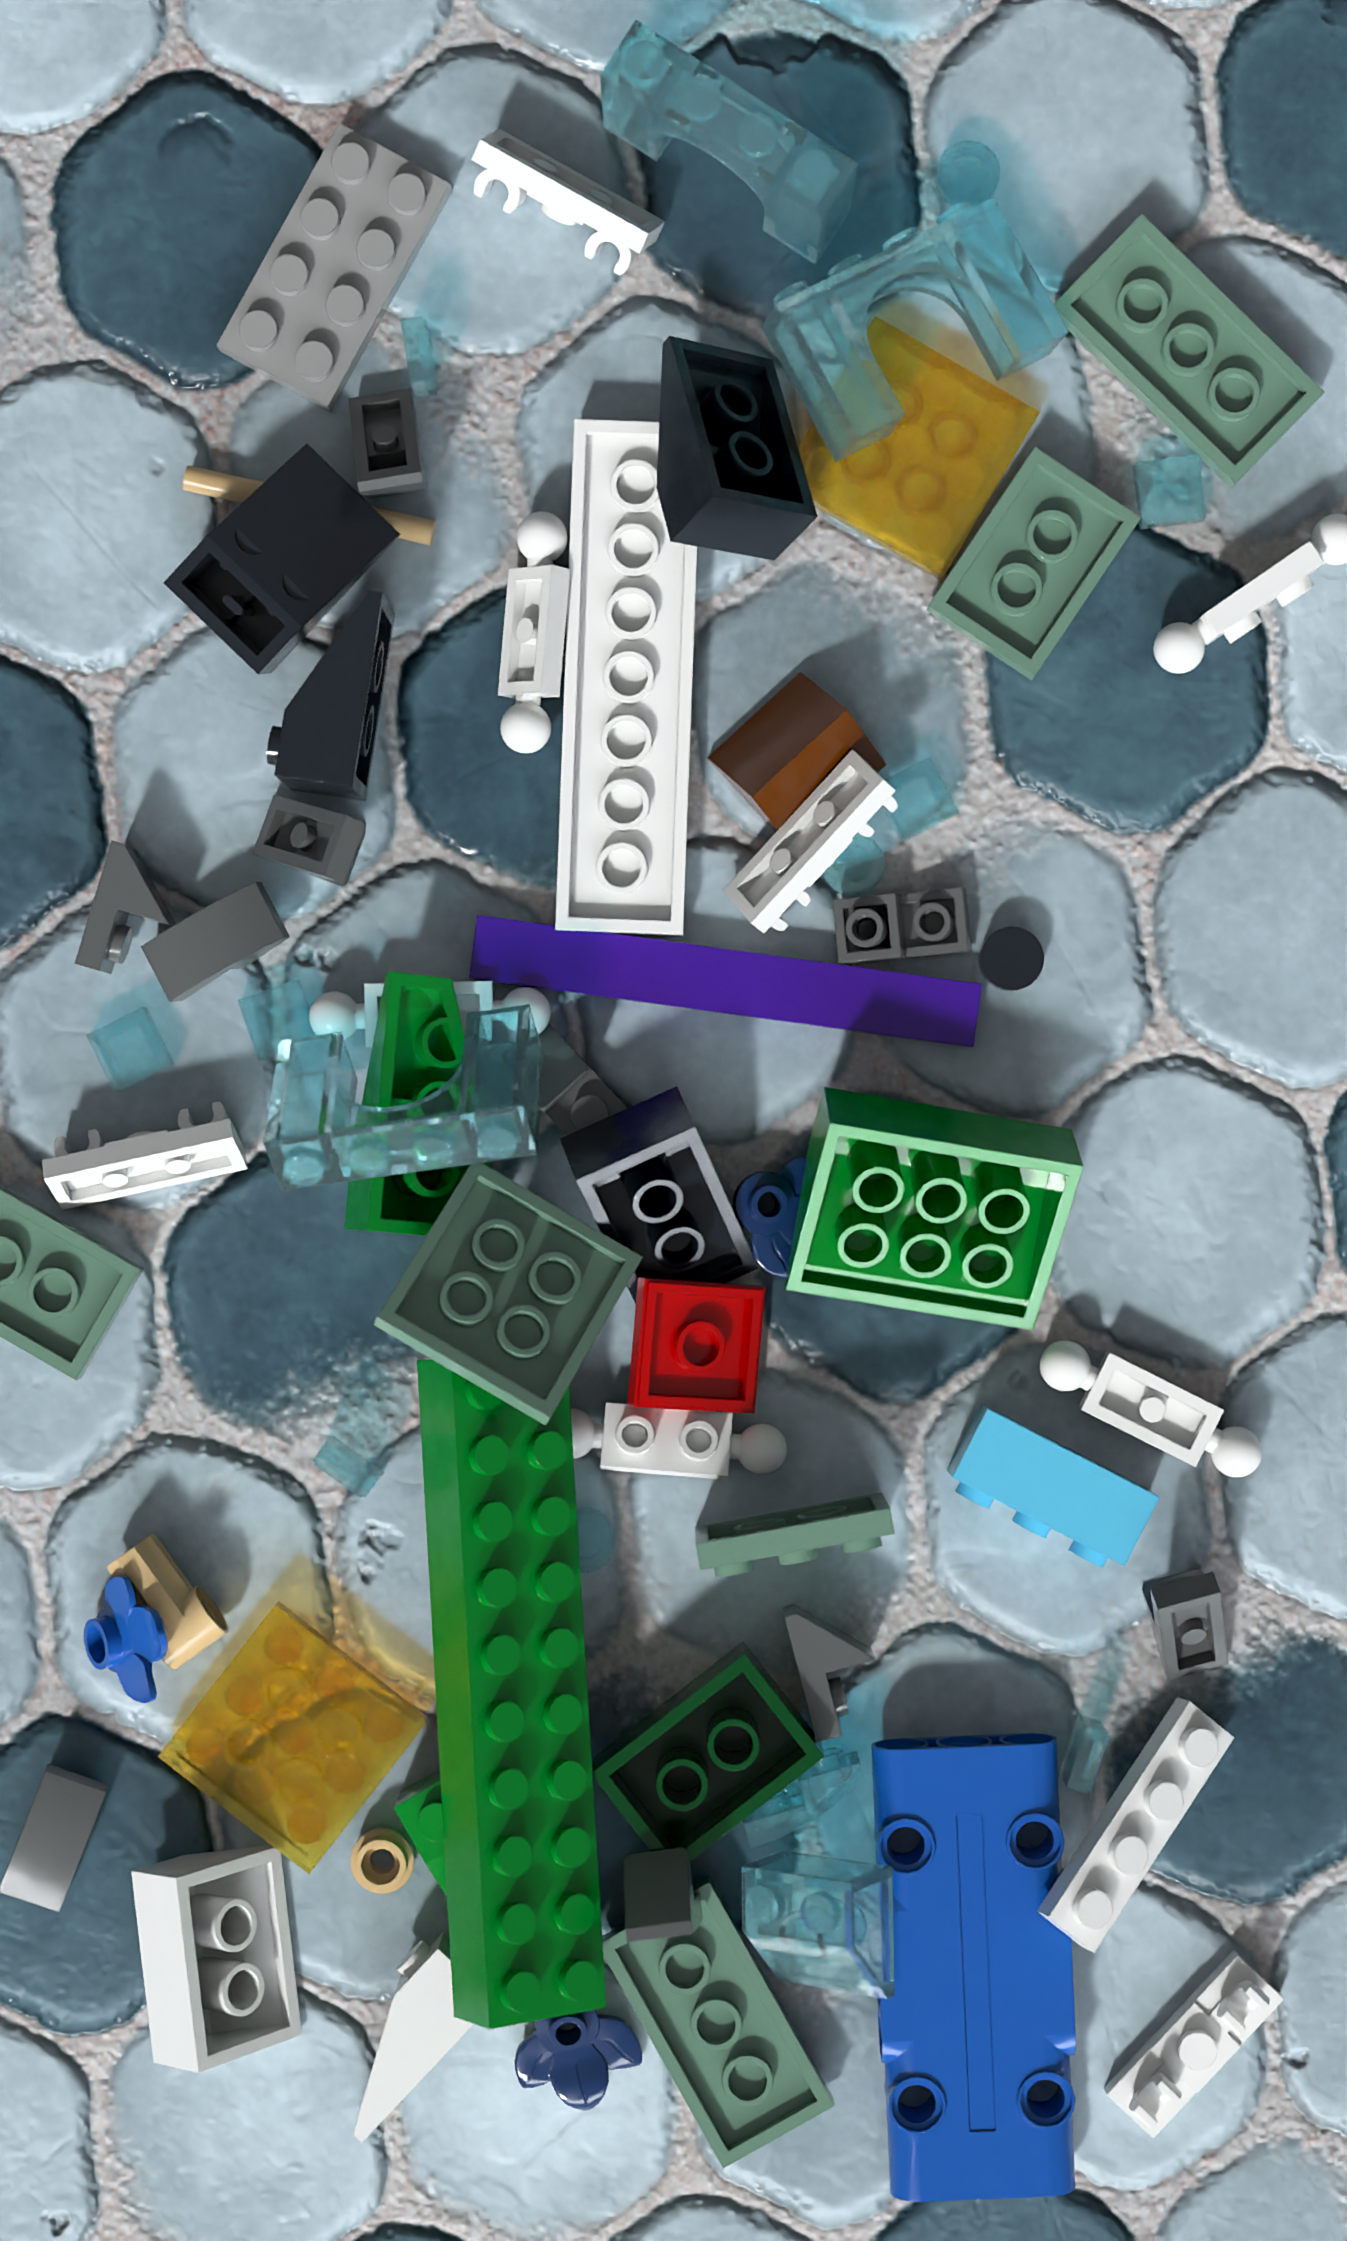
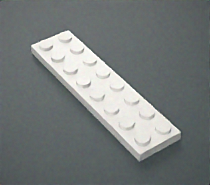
(624, 692)

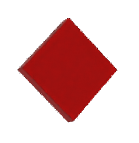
(696, 1345)

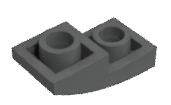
(902, 925)
(215, 941)
(53, 1837)

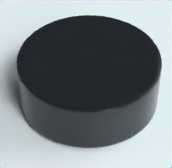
(1011, 958)

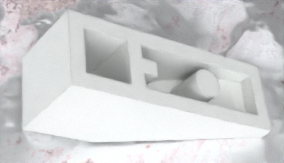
(415, 2033)

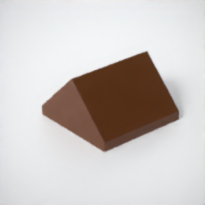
(790, 749)

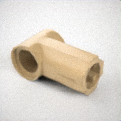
(187, 1610)

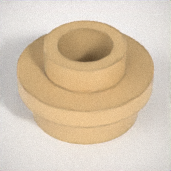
(371, 1876)

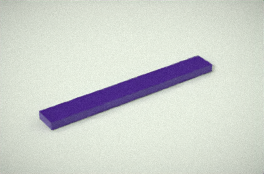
(726, 981)

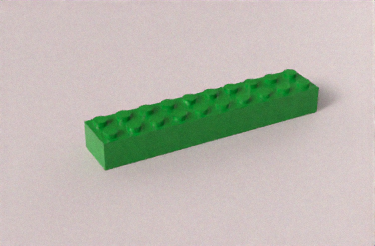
(510, 1705)

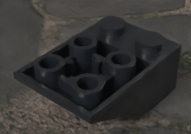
(282, 560)

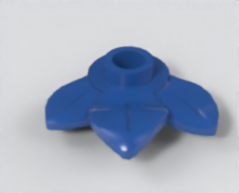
(127, 1639)

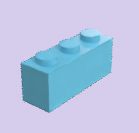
(1051, 1487)

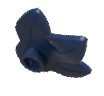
(772, 1232)
(578, 2057)

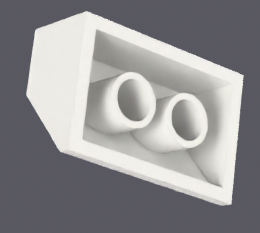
(216, 1956)

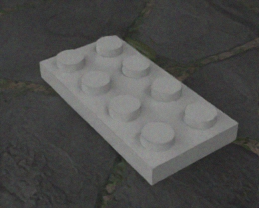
(334, 267)

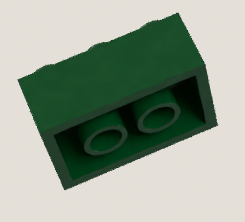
(707, 1756)

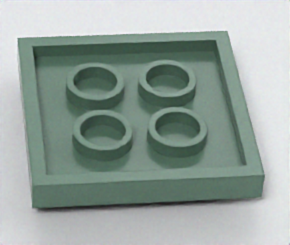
(508, 1291)

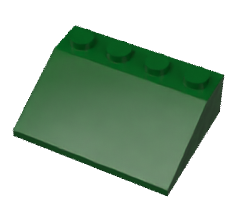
(931, 1208)

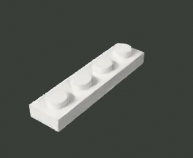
(1135, 1824)

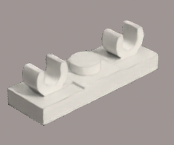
(565, 196)
(810, 842)
(144, 1160)
(1193, 2044)

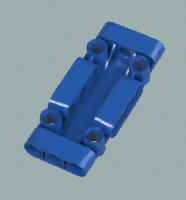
(976, 1969)

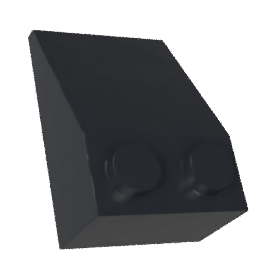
(728, 453)
(335, 714)
(659, 1193)

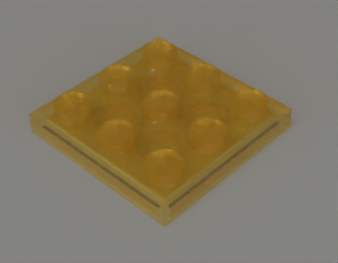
(935, 469)
(293, 1737)

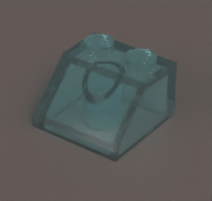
(822, 1921)

